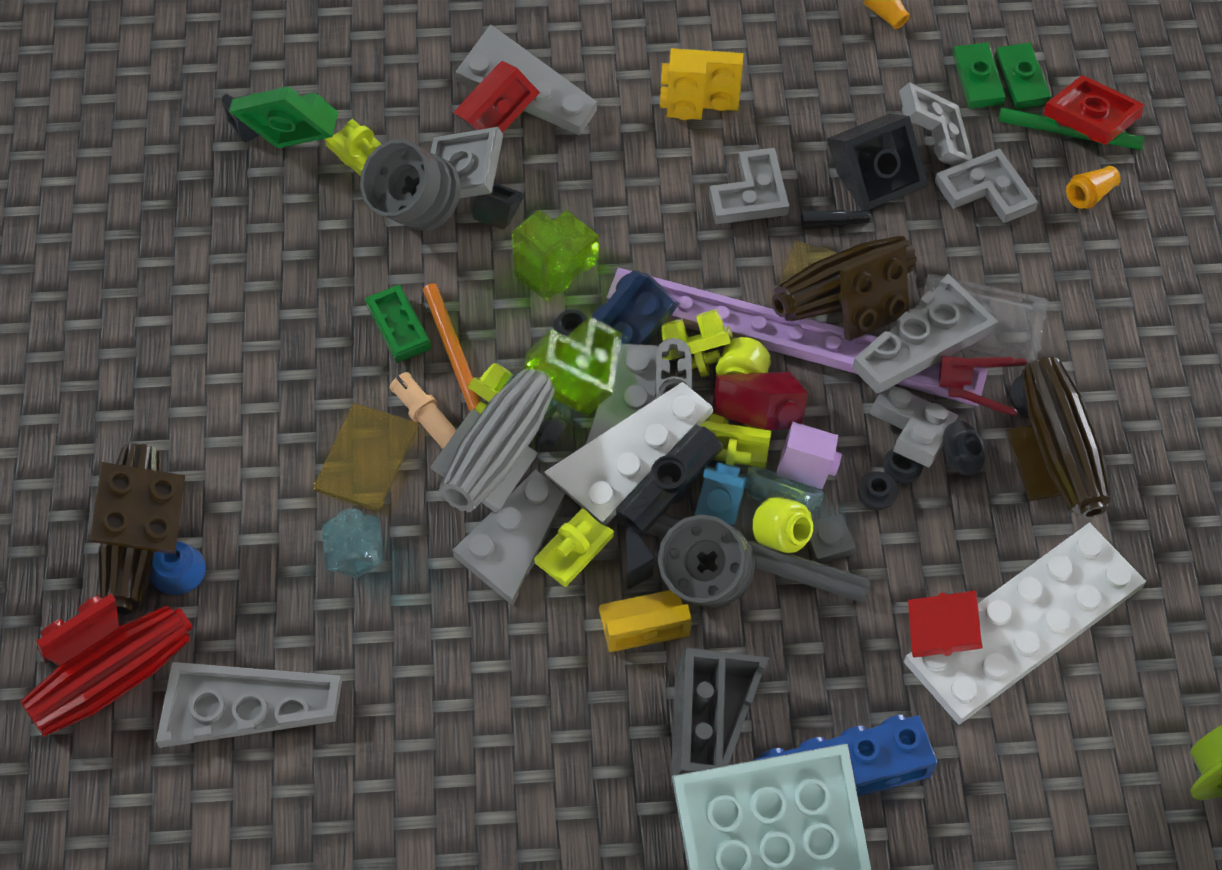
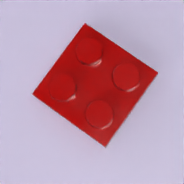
(1093, 109)

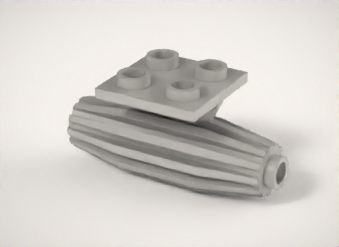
(492, 447)

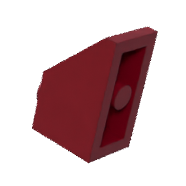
(760, 399)

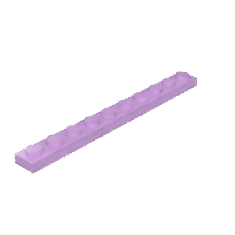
(800, 338)

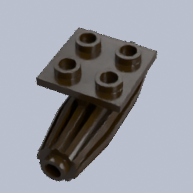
(862, 281)
(1060, 447)
(132, 520)

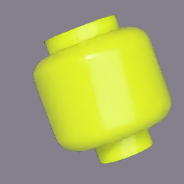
(743, 357)
(782, 525)

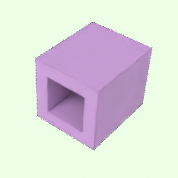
(809, 455)

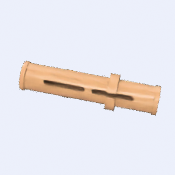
(423, 409)

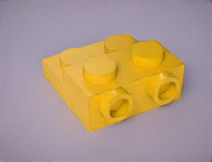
(700, 82)

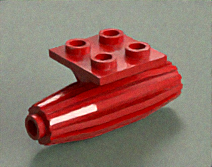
(100, 660)

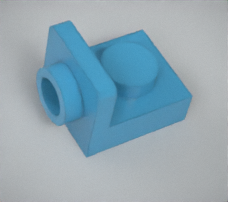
(721, 492)

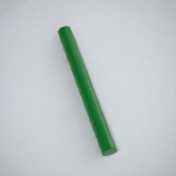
(1050, 125)

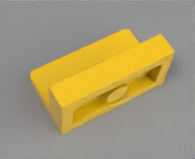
(644, 620)

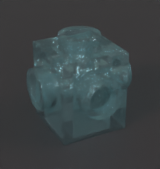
(352, 543)

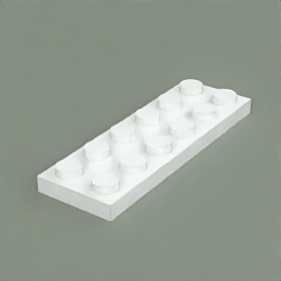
(1031, 621)

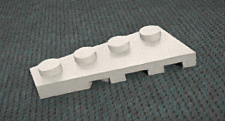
(620, 459)

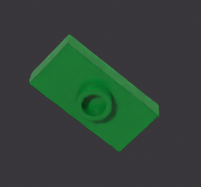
(978, 75)
(1022, 75)
(398, 323)

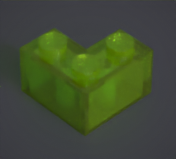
(552, 252)
(579, 364)

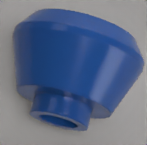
(179, 571)

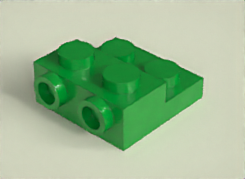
(285, 116)

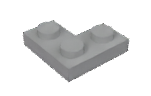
(942, 119)
(988, 177)
(759, 194)
(921, 423)

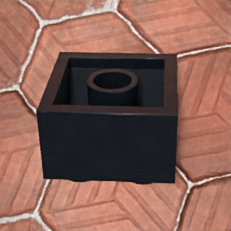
(878, 160)

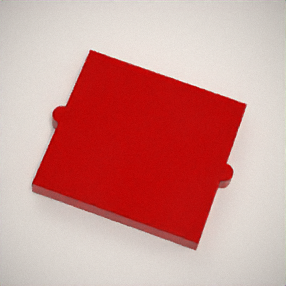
(945, 624)

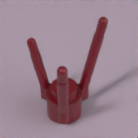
(958, 371)

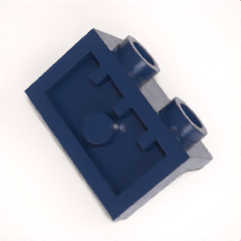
(637, 308)

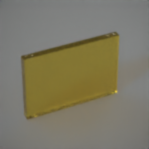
(366, 457)

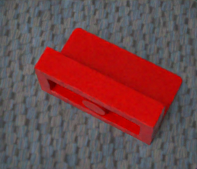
(497, 99)

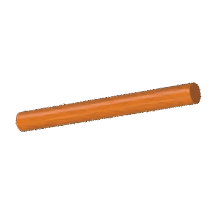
(451, 344)

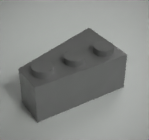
(711, 706)

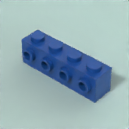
(881, 755)

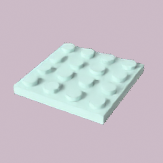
(774, 814)

